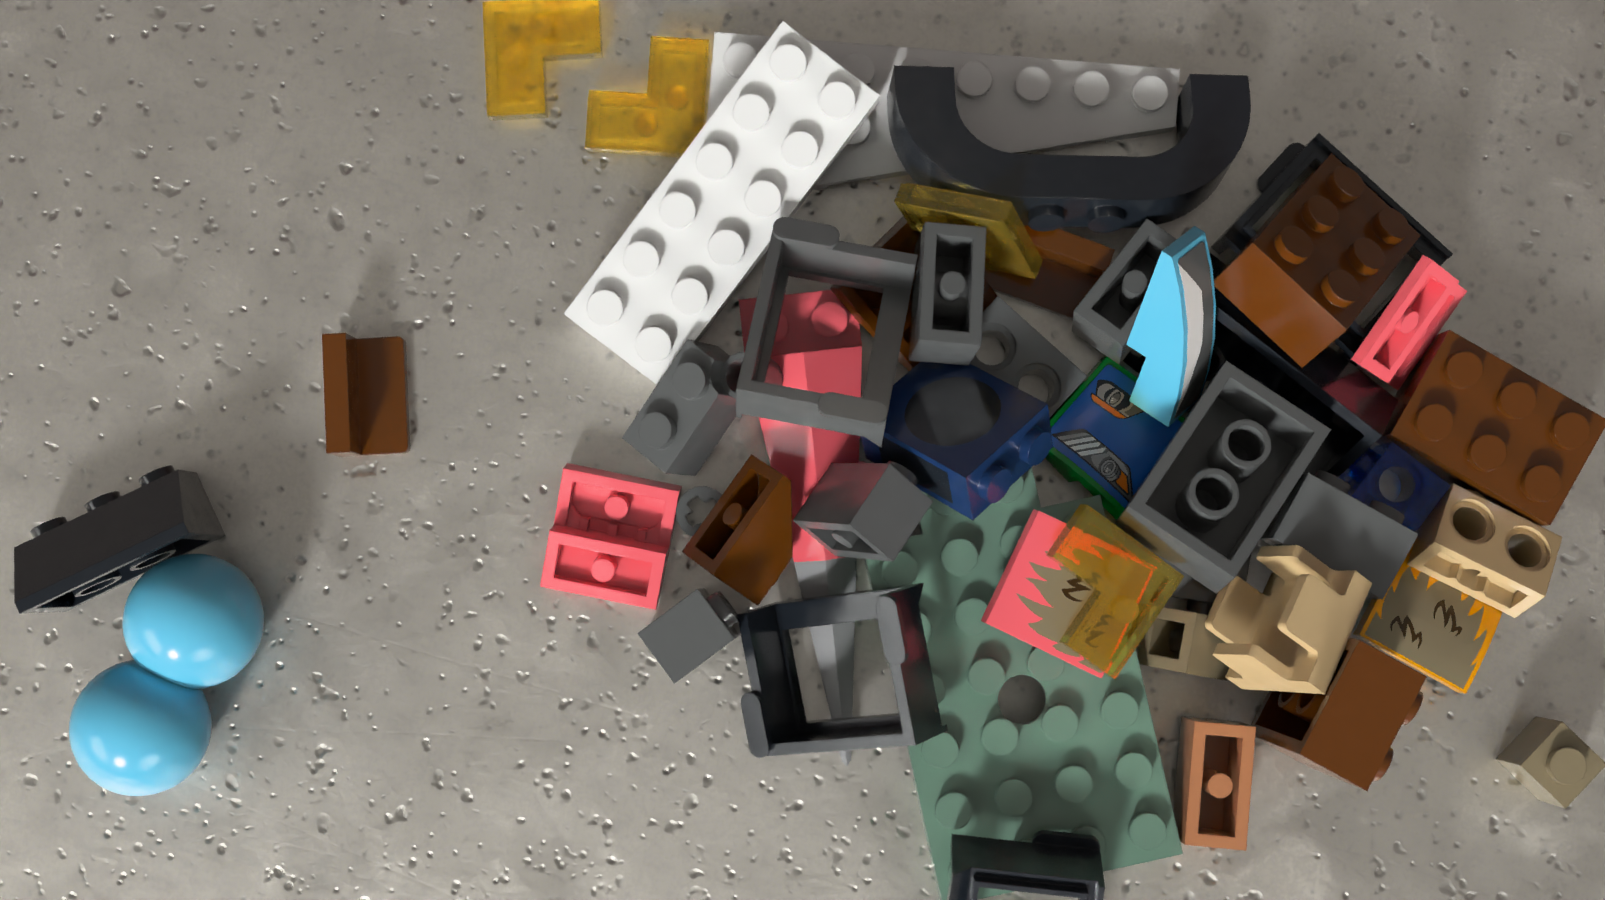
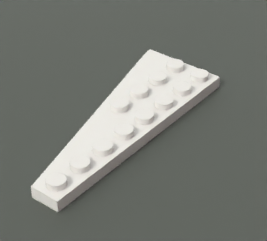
(1001, 99)

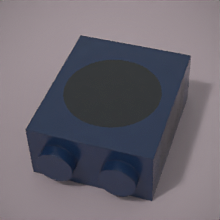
(962, 434)

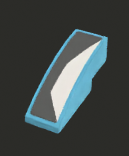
(1175, 329)

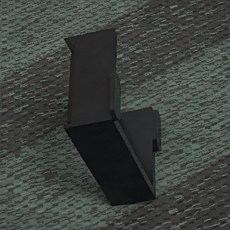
(1279, 178)
(775, 707)
(1049, 865)

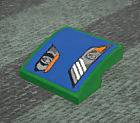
(1106, 437)

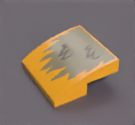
(1430, 627)

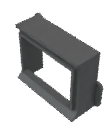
(816, 254)

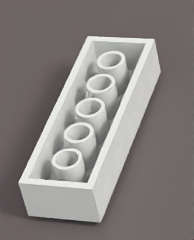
(720, 203)

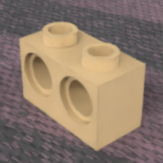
(1492, 556)

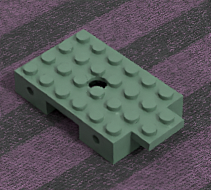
(1076, 767)

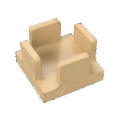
(1293, 629)

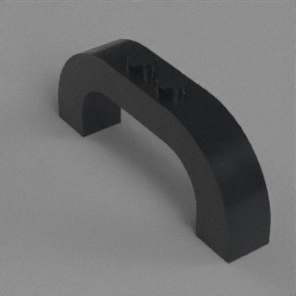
(1070, 189)

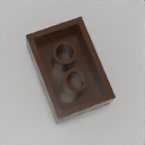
(1317, 261)
(1492, 428)
(1352, 724)

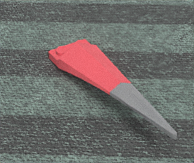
(819, 353)

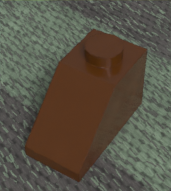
(747, 531)

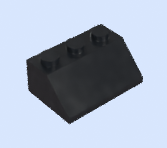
(113, 541)

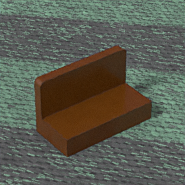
(1065, 276)
(365, 395)

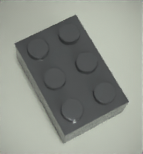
(1222, 477)

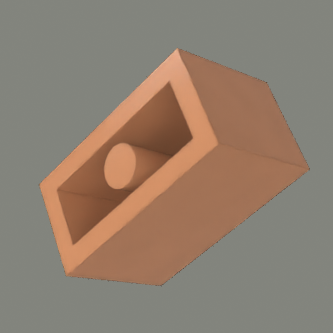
(1214, 782)

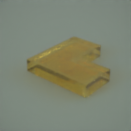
(521, 40)
(664, 117)
(1007, 241)
(1127, 586)

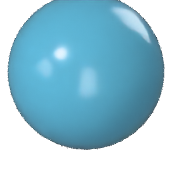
(193, 620)
(138, 730)

